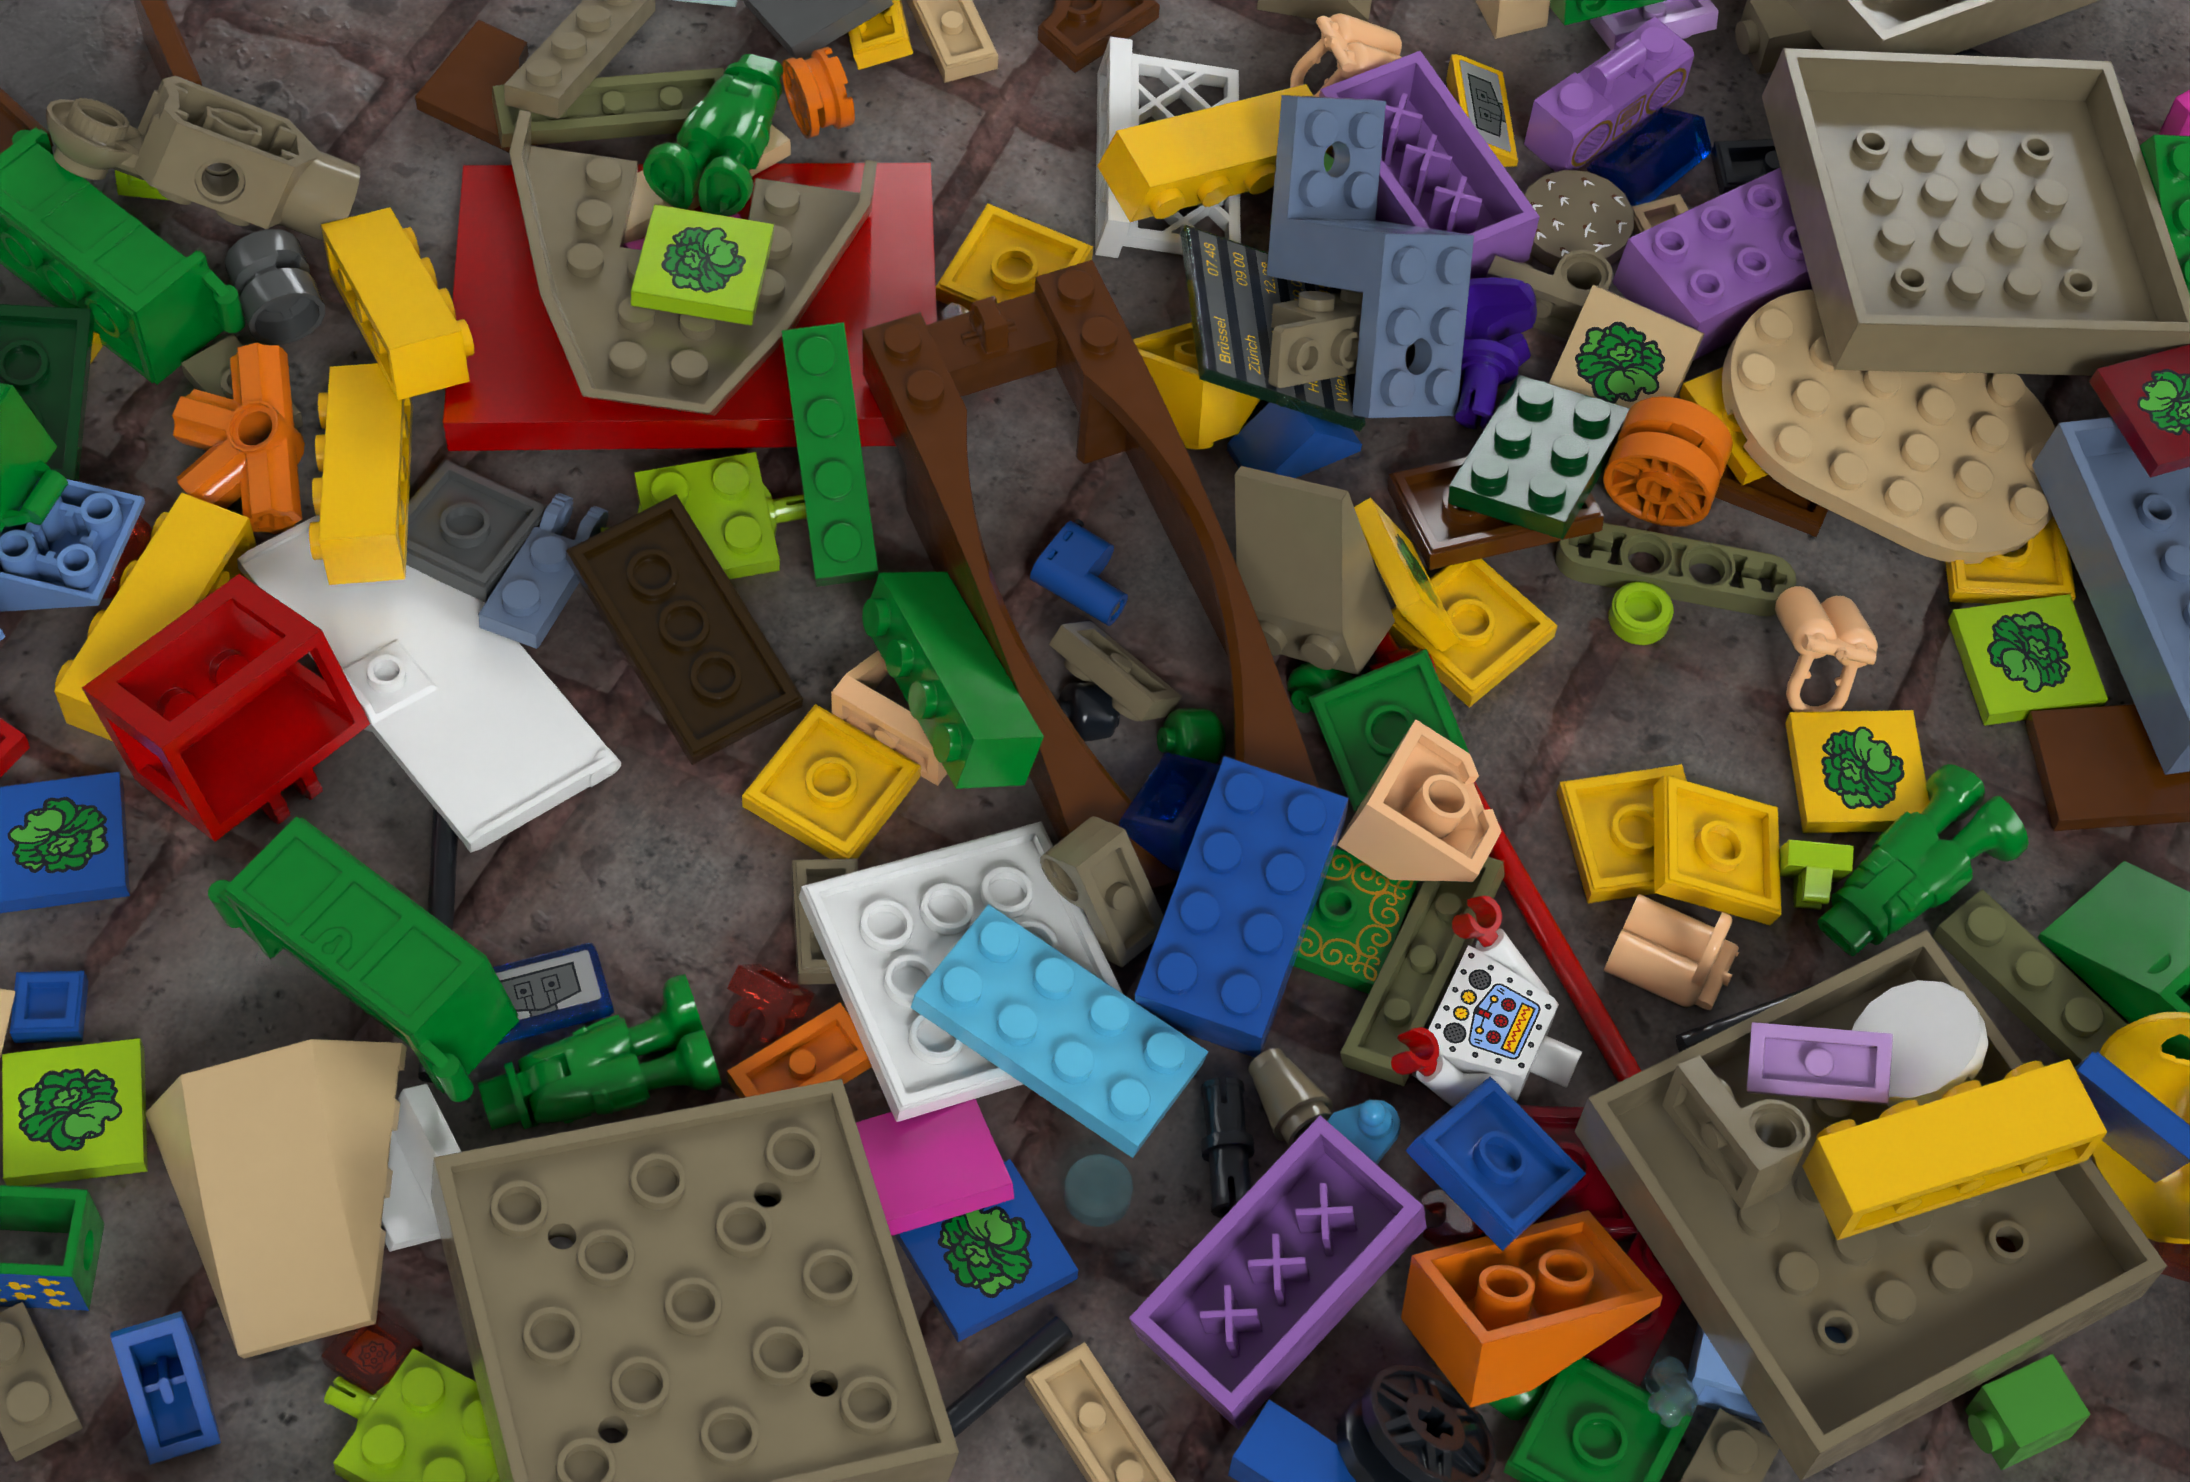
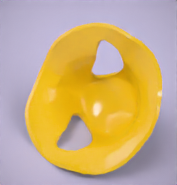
(2136, 1049)

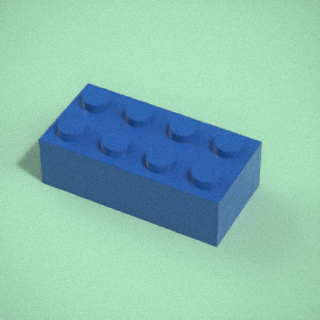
(1241, 906)

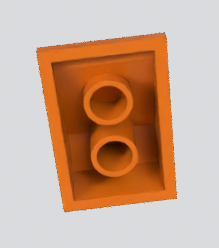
(1525, 1312)

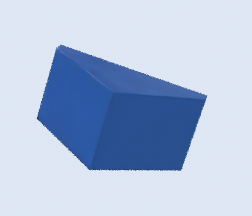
(1290, 442)
(166, 1387)

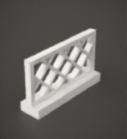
(1118, 109)

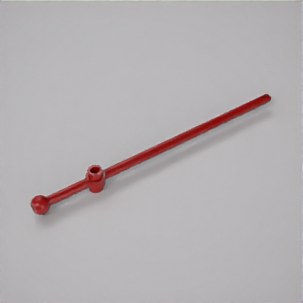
(1545, 927)

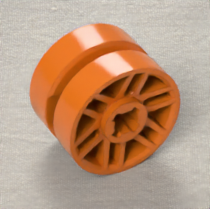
(1668, 461)

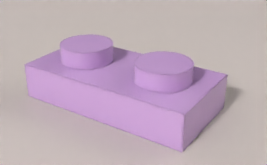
(1681, 16)
(1820, 1063)

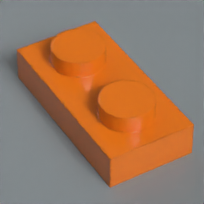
(809, 1055)

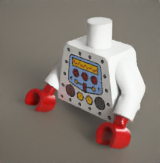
(1488, 1020)

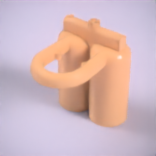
(1355, 45)
(1823, 630)
(1673, 954)

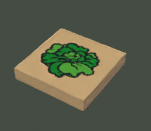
(1625, 351)

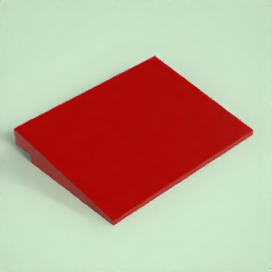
(524, 386)

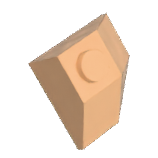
(1424, 814)

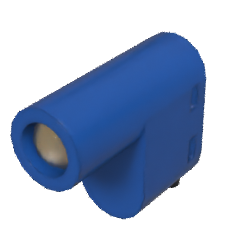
(1072, 568)

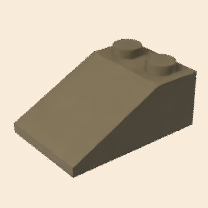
(1308, 571)

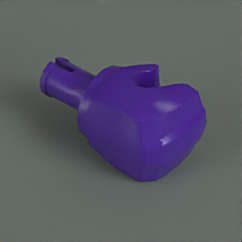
(1493, 343)

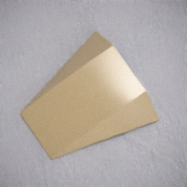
(286, 1184)

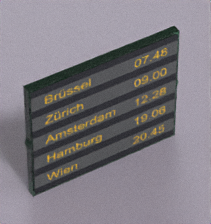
(1233, 331)

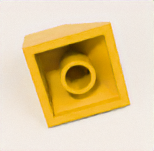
(1198, 408)

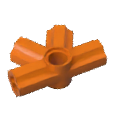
(233, 434)

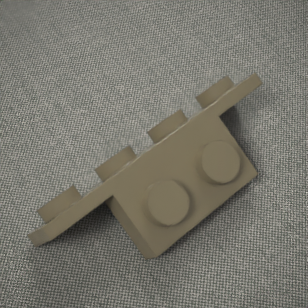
(1316, 338)

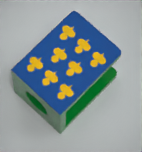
(54, 1212)

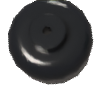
(1089, 710)

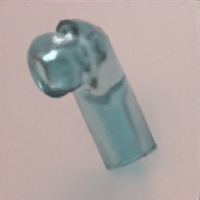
(1671, 1391)

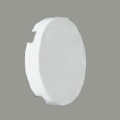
(1935, 1038)

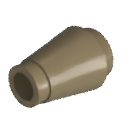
(1287, 1095)

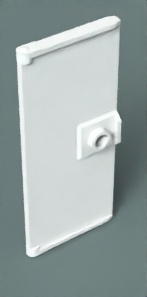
(444, 697)

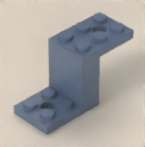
(1408, 274)

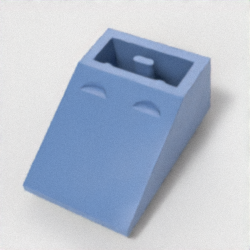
(70, 553)

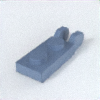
(539, 576)

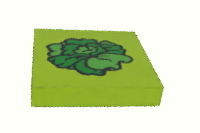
(702, 265)
(2026, 658)
(74, 1113)

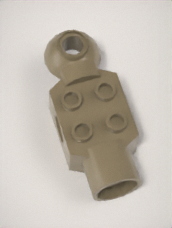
(209, 153)

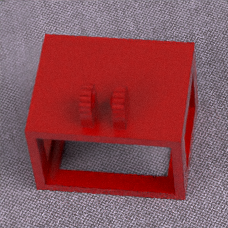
(224, 712)

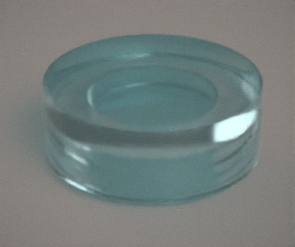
(1098, 1190)

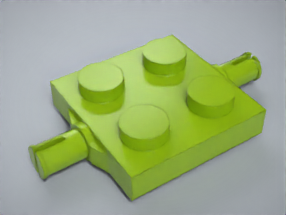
(727, 507)
(415, 1427)

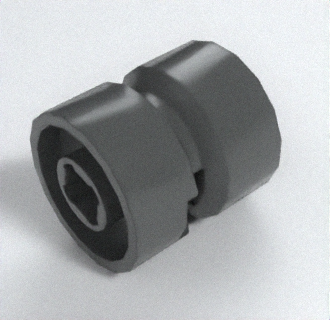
(275, 286)

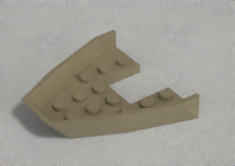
(649, 357)

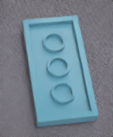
(1059, 1030)

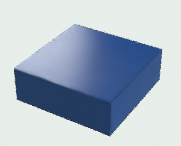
(49, 1006)

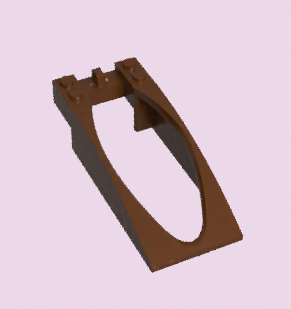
(1076, 328)

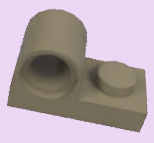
(1563, 293)
(1104, 877)
(1745, 1148)

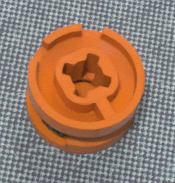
(817, 92)

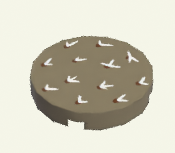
(1579, 214)

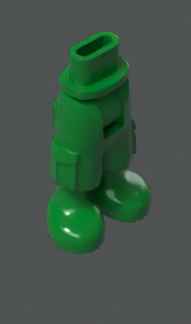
(722, 134)
(1915, 868)
(600, 1066)

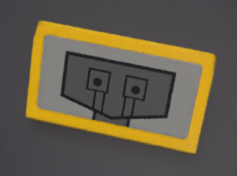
(1484, 99)

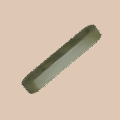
(1676, 557)

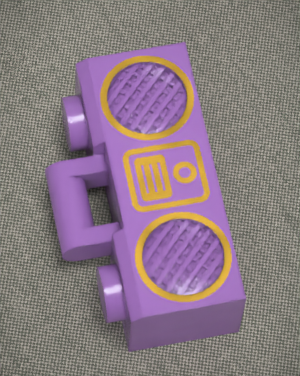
(1609, 97)

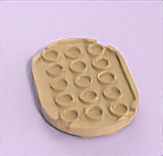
(1901, 452)

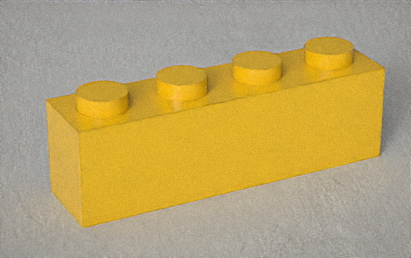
(1196, 156)
(397, 303)
(363, 478)
(186, 560)
(1952, 1147)

